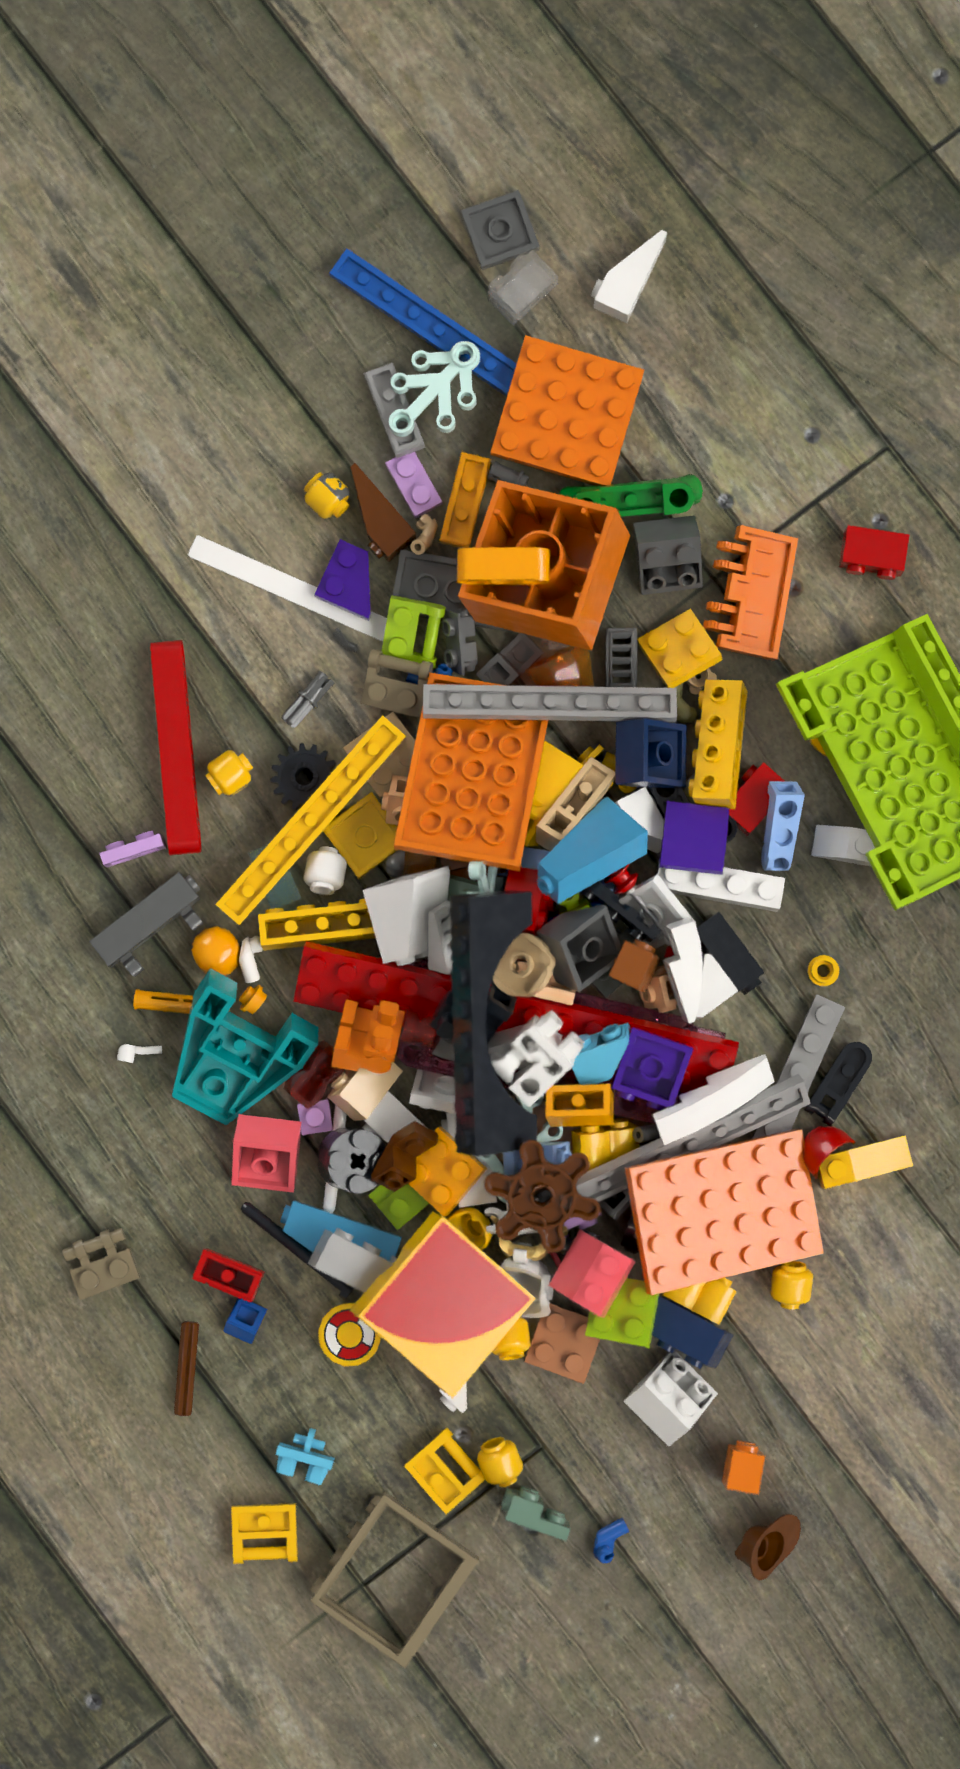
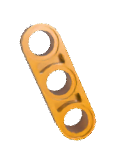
(503, 566)

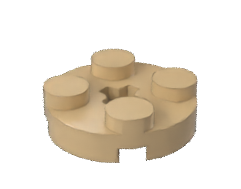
(537, 974)

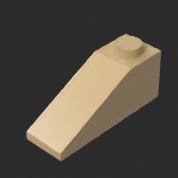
(574, 803)

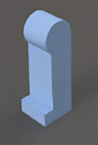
(781, 825)

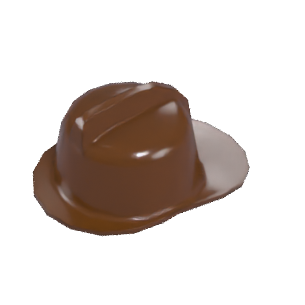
(768, 1546)

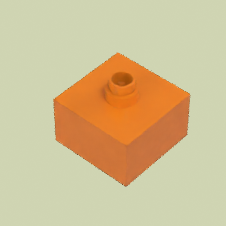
(584, 561)

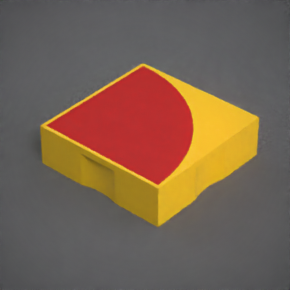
(443, 1304)

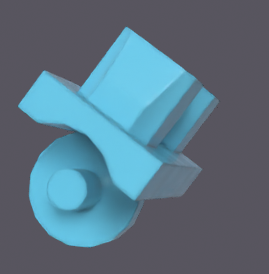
(318, 1463)

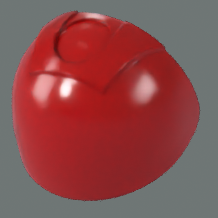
(820, 1144)

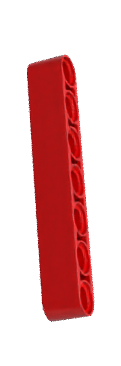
(175, 747)

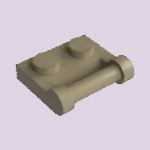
(391, 692)

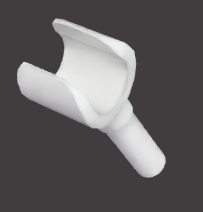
(127, 1052)

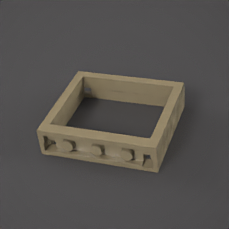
(339, 1560)

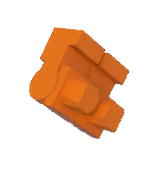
(368, 1037)

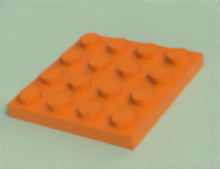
(567, 412)

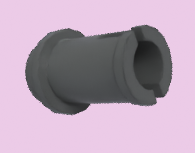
(503, 473)

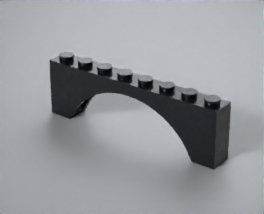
(480, 935)

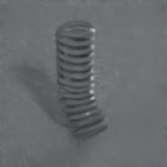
(353, 645)

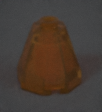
(564, 668)

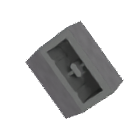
(668, 555)

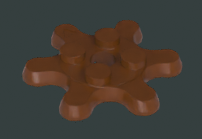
(545, 1216)

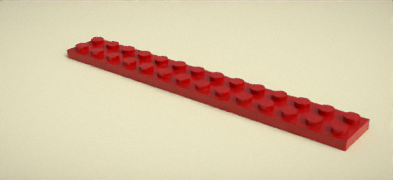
(334, 974)

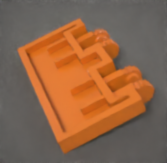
(759, 588)

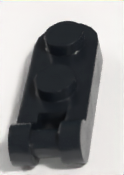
(840, 1081)

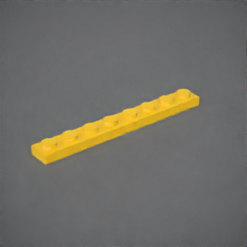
(311, 820)

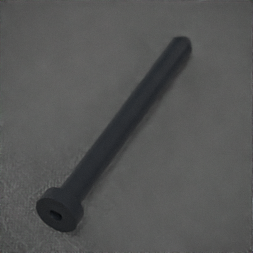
(292, 1245)

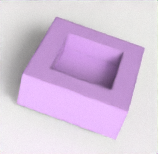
(316, 1118)

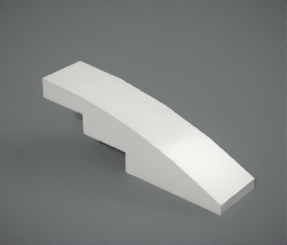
(718, 1098)

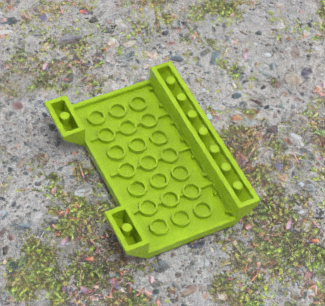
(895, 744)

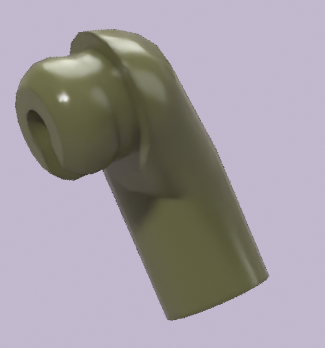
(685, 713)

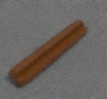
(186, 1368)

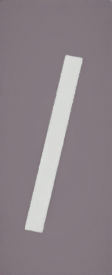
(281, 585)

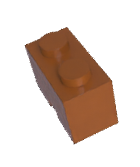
(635, 965)

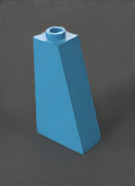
(591, 851)
(308, 1223)

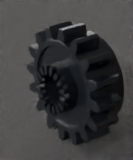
(292, 766)

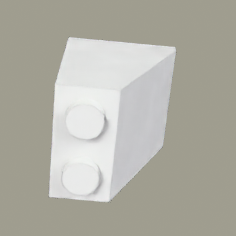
(401, 913)

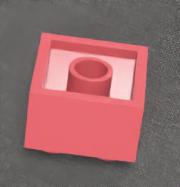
(266, 1153)
(592, 1273)

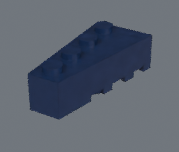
(689, 1334)

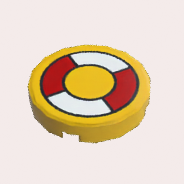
(346, 1337)

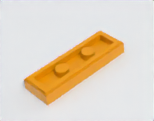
(465, 500)

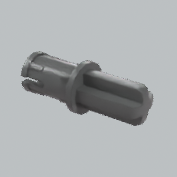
(307, 699)

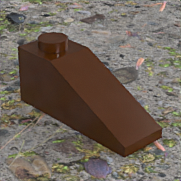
(383, 523)

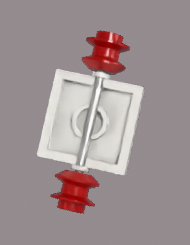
(652, 901)

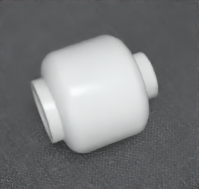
(325, 870)

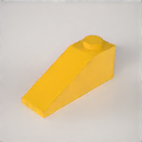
(864, 1162)

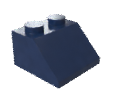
(650, 754)

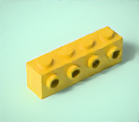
(719, 743)
(318, 925)

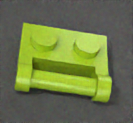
(403, 625)

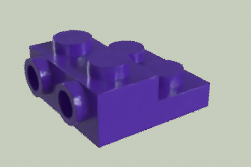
(651, 1069)

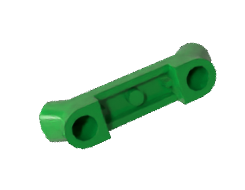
(643, 497)

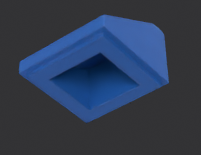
(244, 1320)

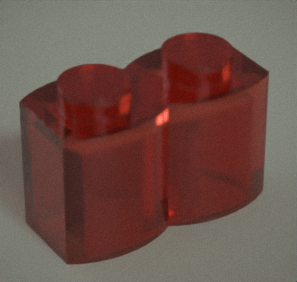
(311, 1081)

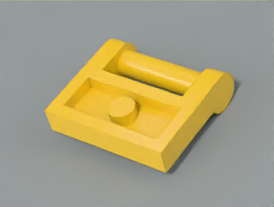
(437, 1477)
(264, 1522)

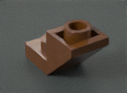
(398, 1160)

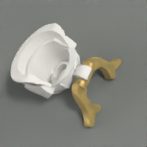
(527, 1269)

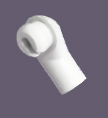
(246, 958)

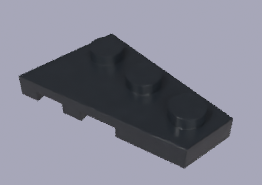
(627, 914)

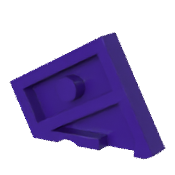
(347, 580)

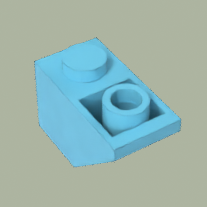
(601, 1054)

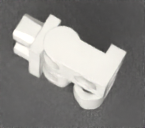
(546, 1053)

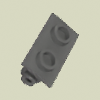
(459, 654)

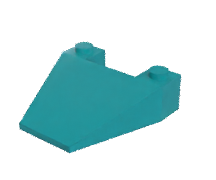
(230, 1061)

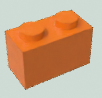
(743, 1467)

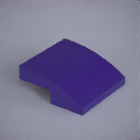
(694, 837)

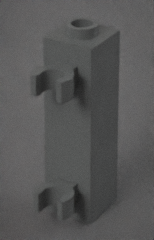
(146, 920)

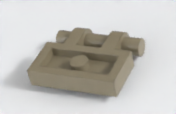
(104, 1273)

